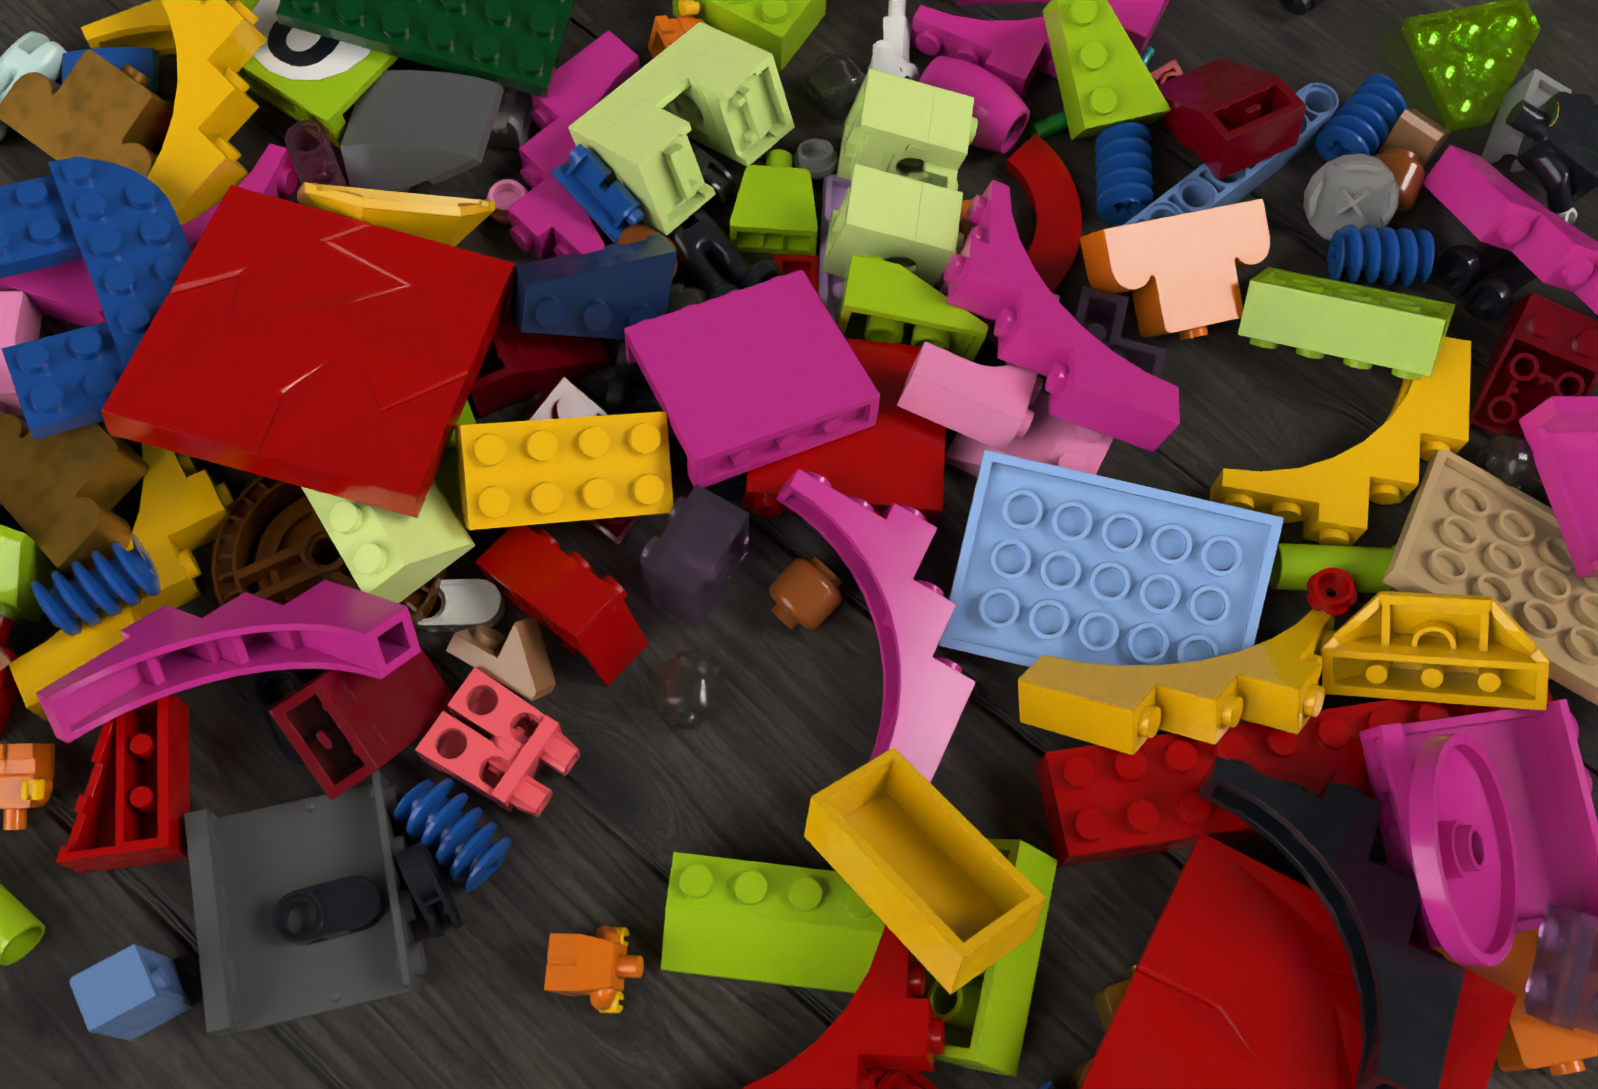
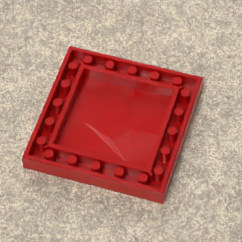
(314, 351)
(1260, 993)

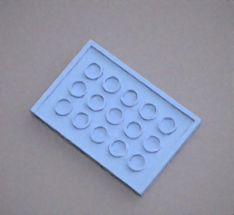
(1104, 570)

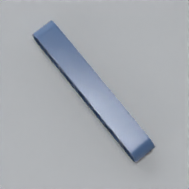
(1204, 191)

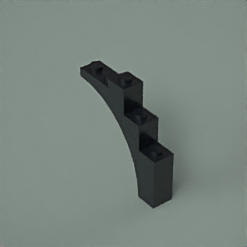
(1402, 990)

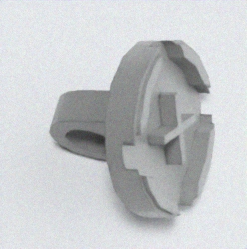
(1350, 191)

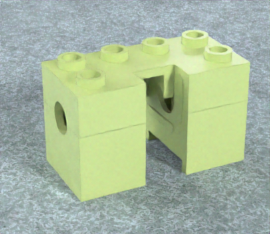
(697, 89)
(903, 169)

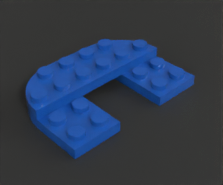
(133, 258)

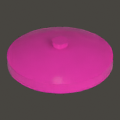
(1464, 850)

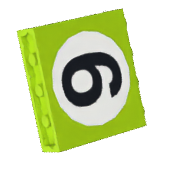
(308, 72)

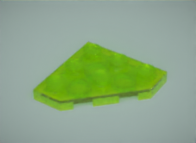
(1471, 56)

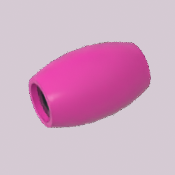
(996, 105)

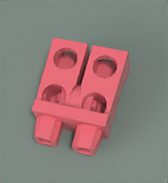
(509, 760)

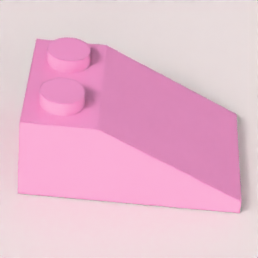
(1046, 441)

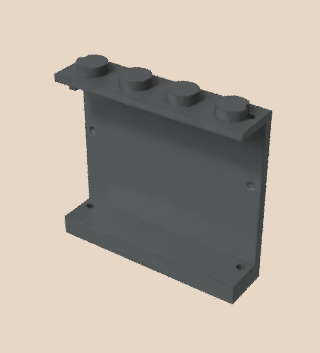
(258, 856)

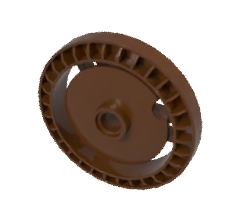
(288, 551)

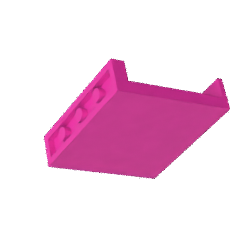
(753, 377)
(1566, 457)
(1544, 792)

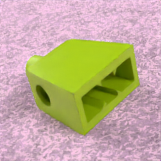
(775, 209)

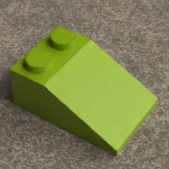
(895, 306)

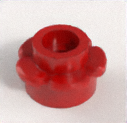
(1335, 580)

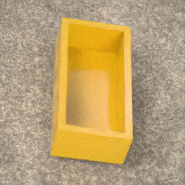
(563, 469)
(923, 868)

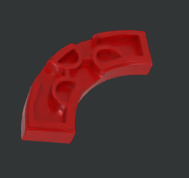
(1055, 208)

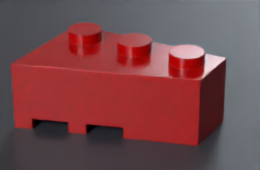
(565, 598)
(134, 792)

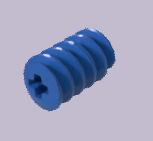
(1362, 120)
(1123, 172)
(1381, 252)
(98, 588)
(451, 832)

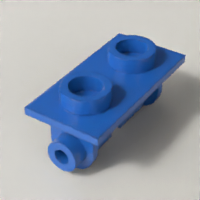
(606, 204)

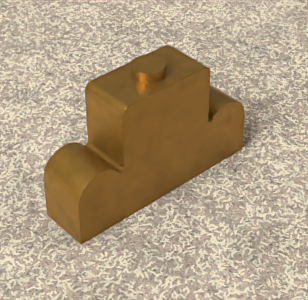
(91, 115)
(66, 487)

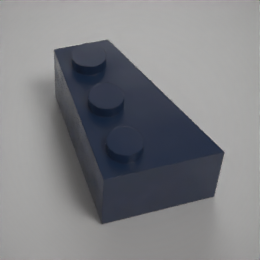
(594, 291)

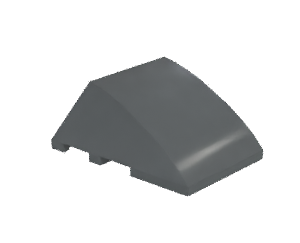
(418, 128)

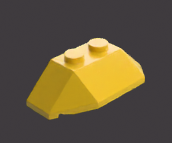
(421, 215)
(1436, 652)

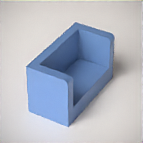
(130, 993)

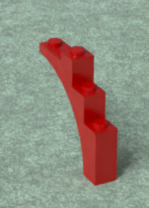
(877, 1030)

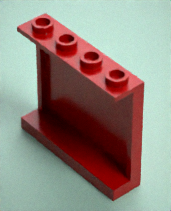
(883, 464)

